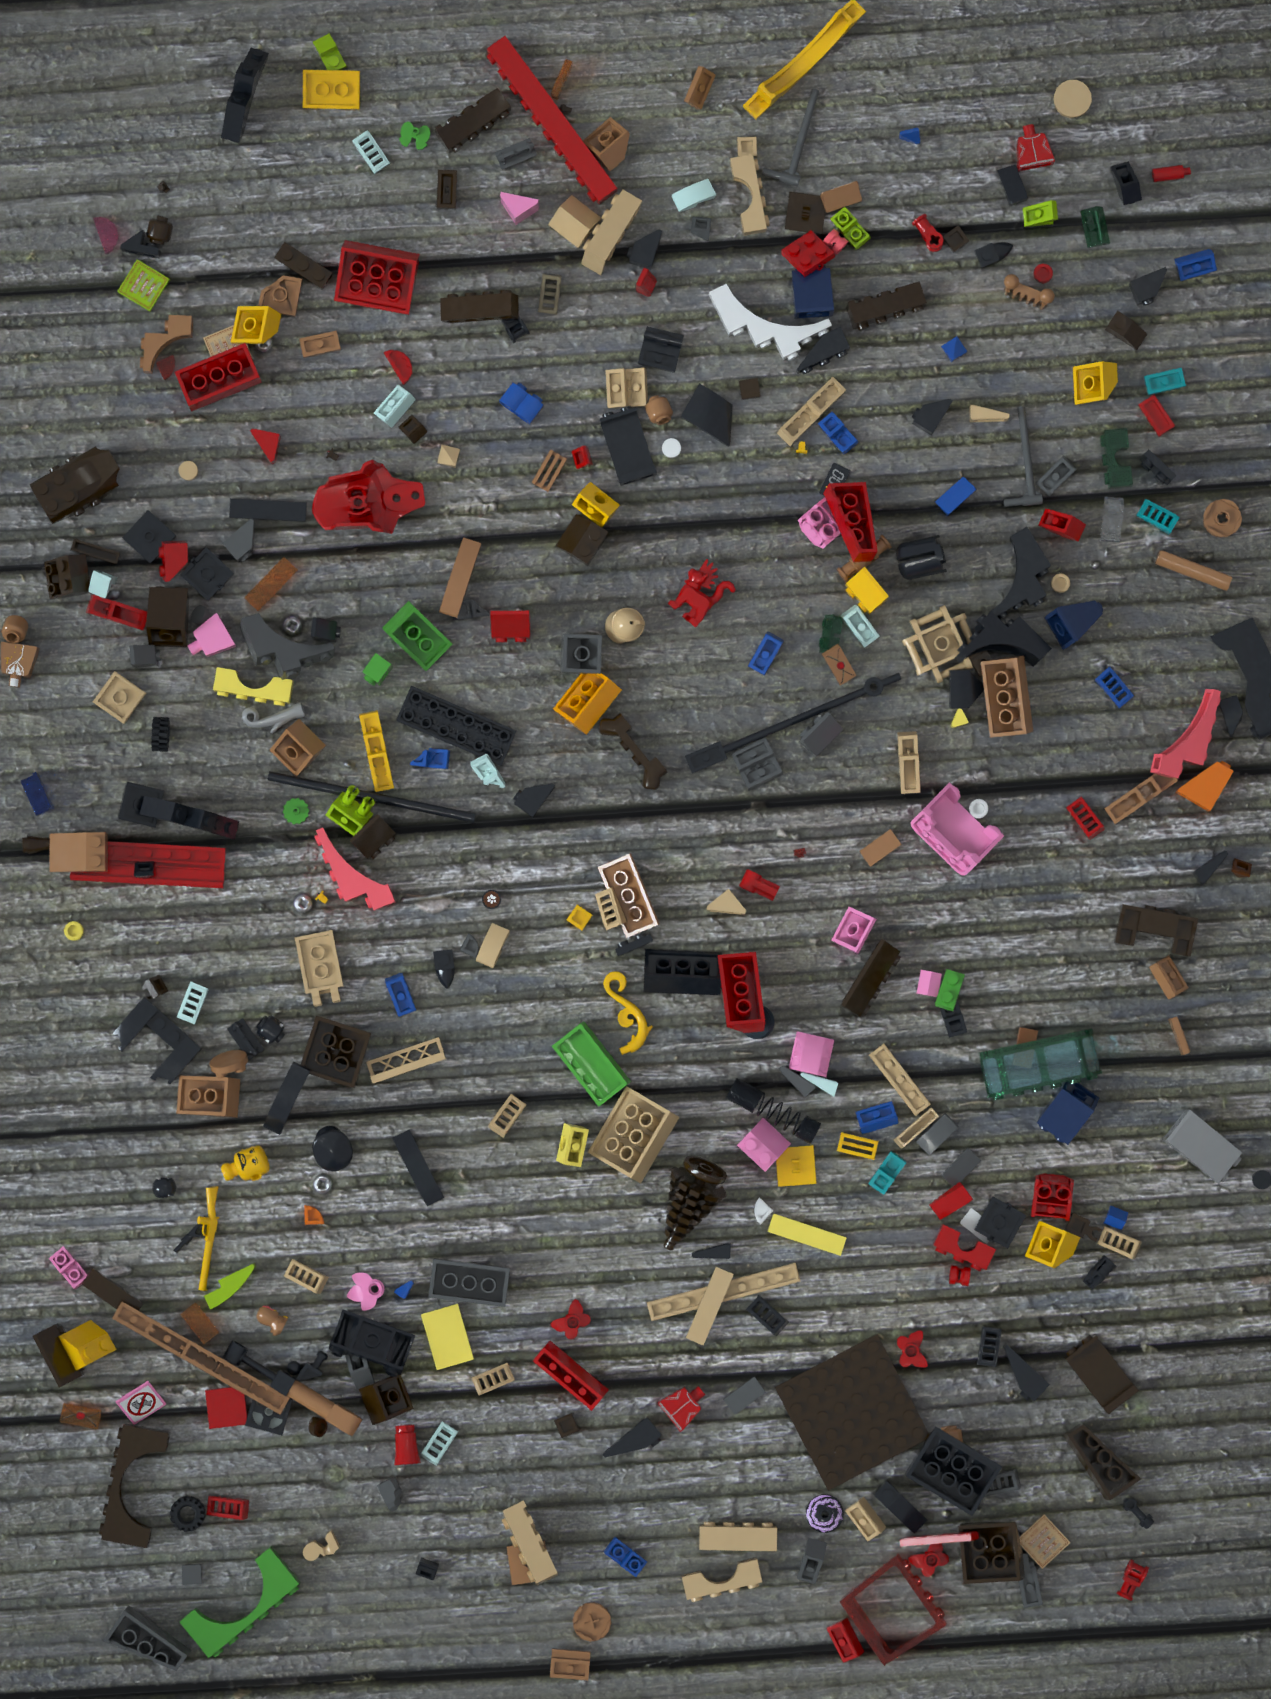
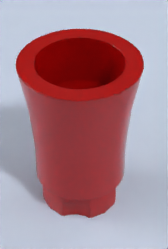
(406, 1446)

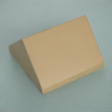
(574, 221)
(726, 904)

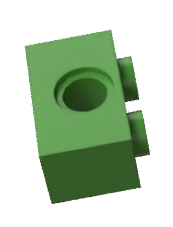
(377, 670)

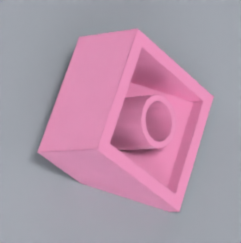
(764, 1144)

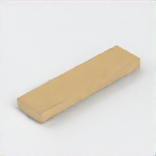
(899, 1079)
(709, 1306)

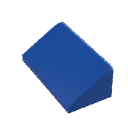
(1195, 264)
(955, 496)
(877, 1117)

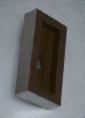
(446, 179)

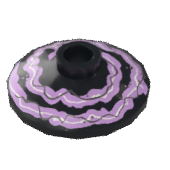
(824, 1503)

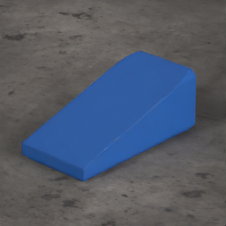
(766, 653)
(400, 994)

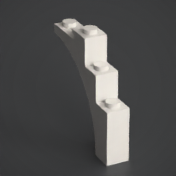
(762, 332)

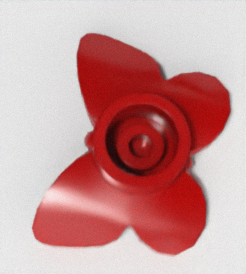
(572, 1321)
(911, 1351)
(930, 1559)

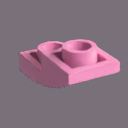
(68, 1267)

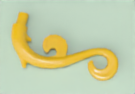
(643, 1031)

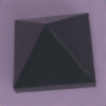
(144, 869)

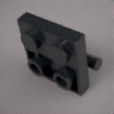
(660, 349)

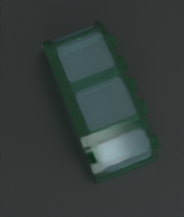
(1039, 1064)

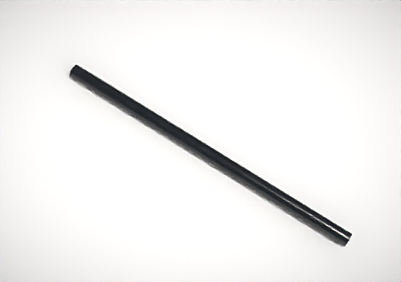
(378, 798)

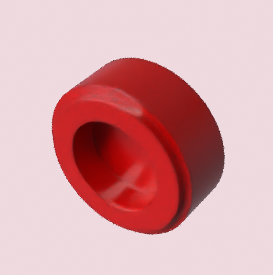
(1043, 273)

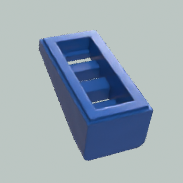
(1109, 670)

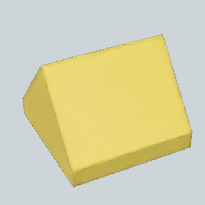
(959, 719)

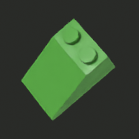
(417, 636)

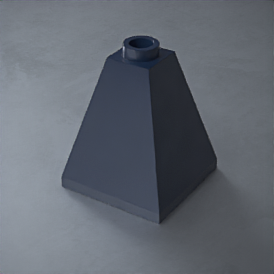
(1072, 621)

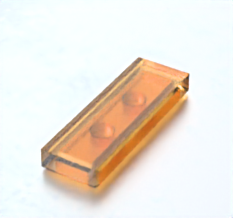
(271, 584)

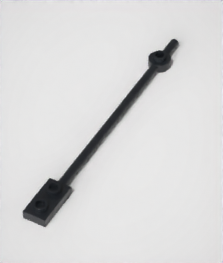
(716, 752)

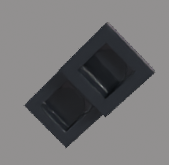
(954, 1021)

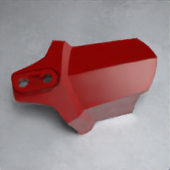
(365, 500)

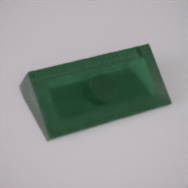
(1095, 226)

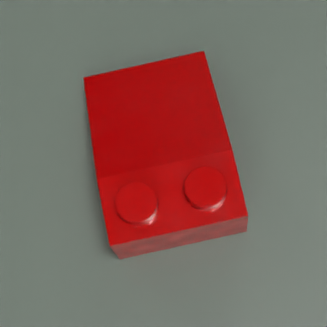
(510, 626)

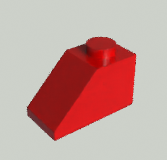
(1062, 524)

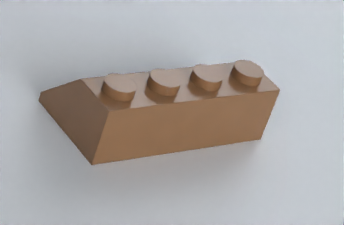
(1007, 696)

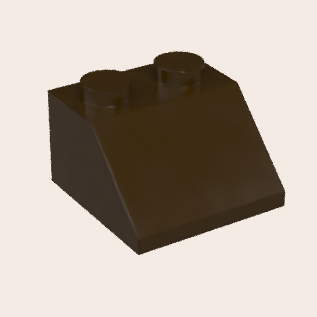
(582, 539)
(386, 1399)

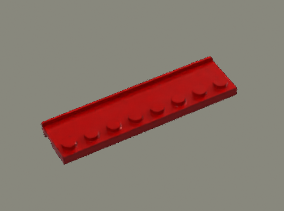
(172, 865)

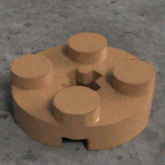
(1217, 508)

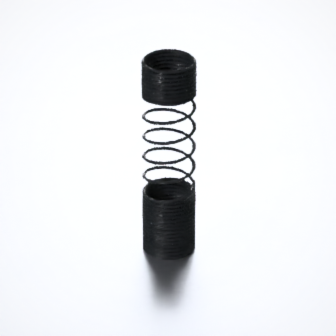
(749, 1097)

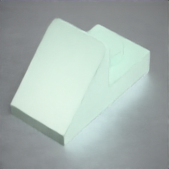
(101, 583)

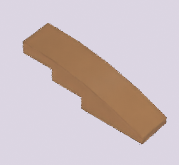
(460, 577)
(1138, 796)

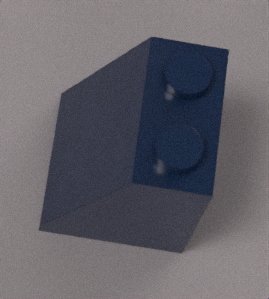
(812, 294)
(1068, 1111)

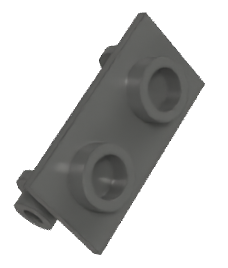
(515, 153)

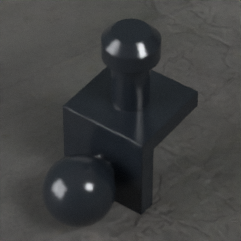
(309, 1370)

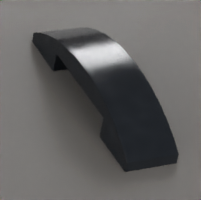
(286, 1098)
(418, 1167)

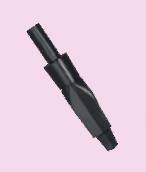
(188, 1237)

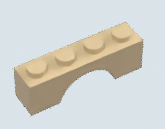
(744, 171)
(698, 1585)

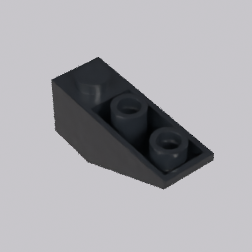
(829, 346)

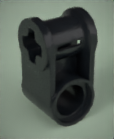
(512, 326)

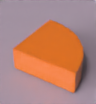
(312, 1215)

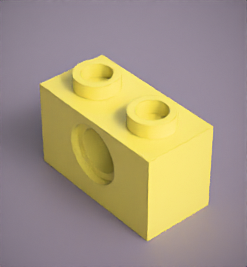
(572, 1145)

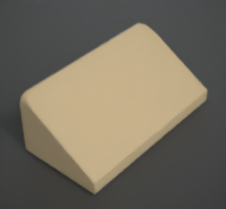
(865, 1519)

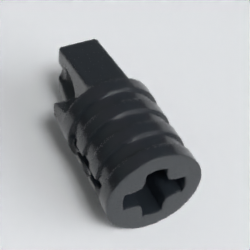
(1099, 1272)

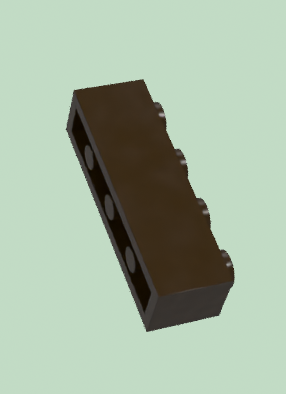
(479, 307)

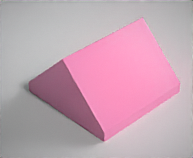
(519, 206)
(853, 930)

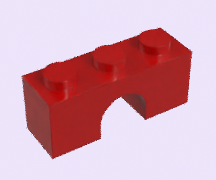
(948, 1242)

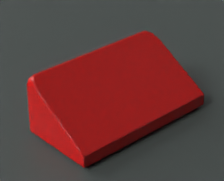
(845, 1640)

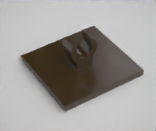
(805, 213)

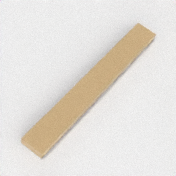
(737, 1288)

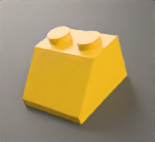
(866, 591)
(86, 1344)

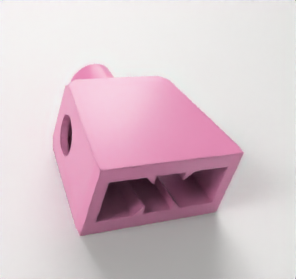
(211, 637)

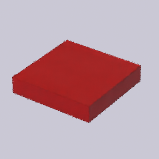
(225, 1407)

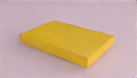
(331, 89)

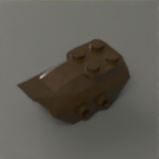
(76, 484)

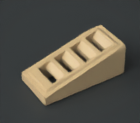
(983, 414)
(604, 911)
(497, 1129)
(1134, 1250)
(320, 1284)
(475, 1379)

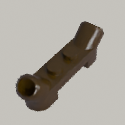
(652, 769)

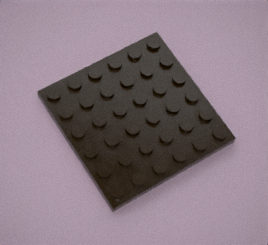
(852, 1412)

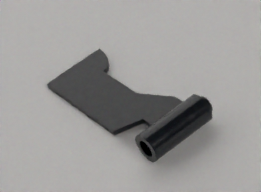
(1255, 664)

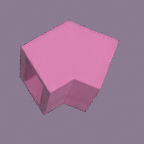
(929, 983)

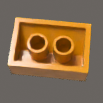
(587, 700)

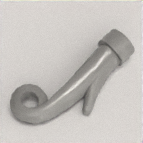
(277, 719)

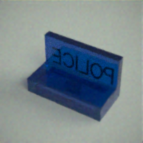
(37, 794)

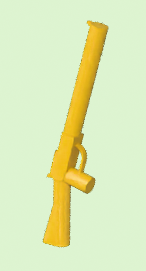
(211, 1222)

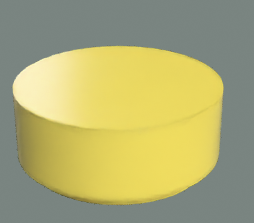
(74, 931)

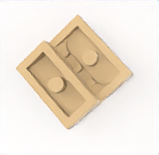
(626, 388)

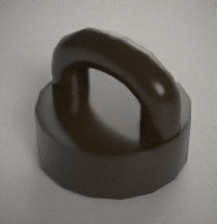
(317, 1426)

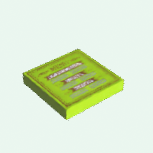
(143, 285)

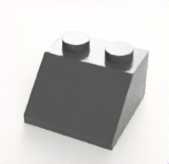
(581, 654)

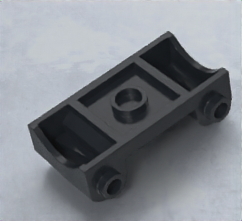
(371, 1342)

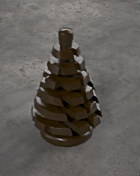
(692, 1196)

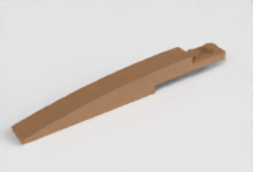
(200, 1358)

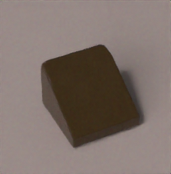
(413, 429)

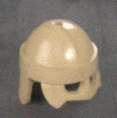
(619, 627)

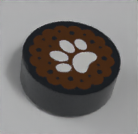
(491, 899)

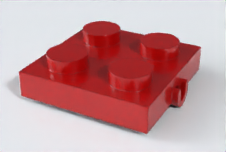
(808, 253)

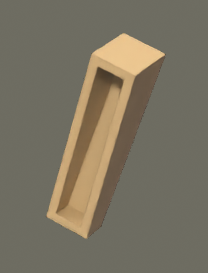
(916, 1128)

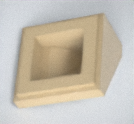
(448, 456)

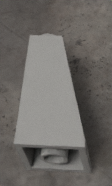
(1202, 1146)

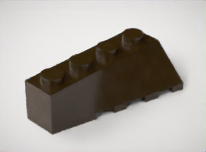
(473, 121)

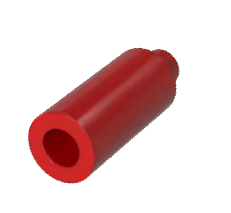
(1170, 173)

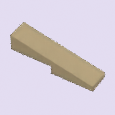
(811, 411)

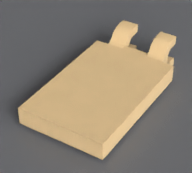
(319, 965)

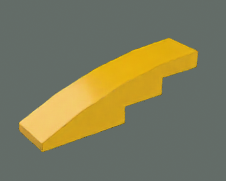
(376, 751)

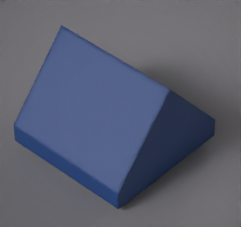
(1116, 1218)

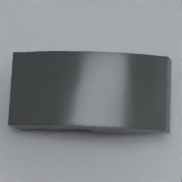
(937, 1134)

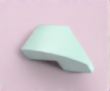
(487, 771)

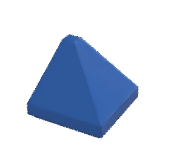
(910, 135)
(954, 349)
(404, 1290)

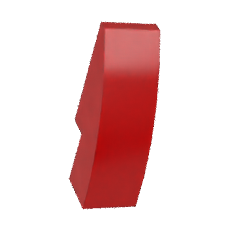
(117, 612)

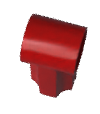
(756, 884)

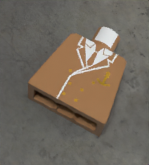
(18, 661)

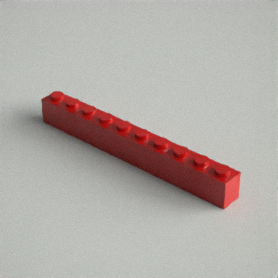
(552, 120)

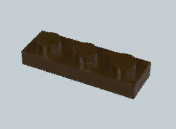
(303, 265)

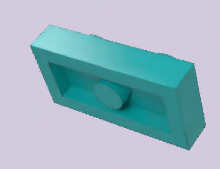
(1164, 381)

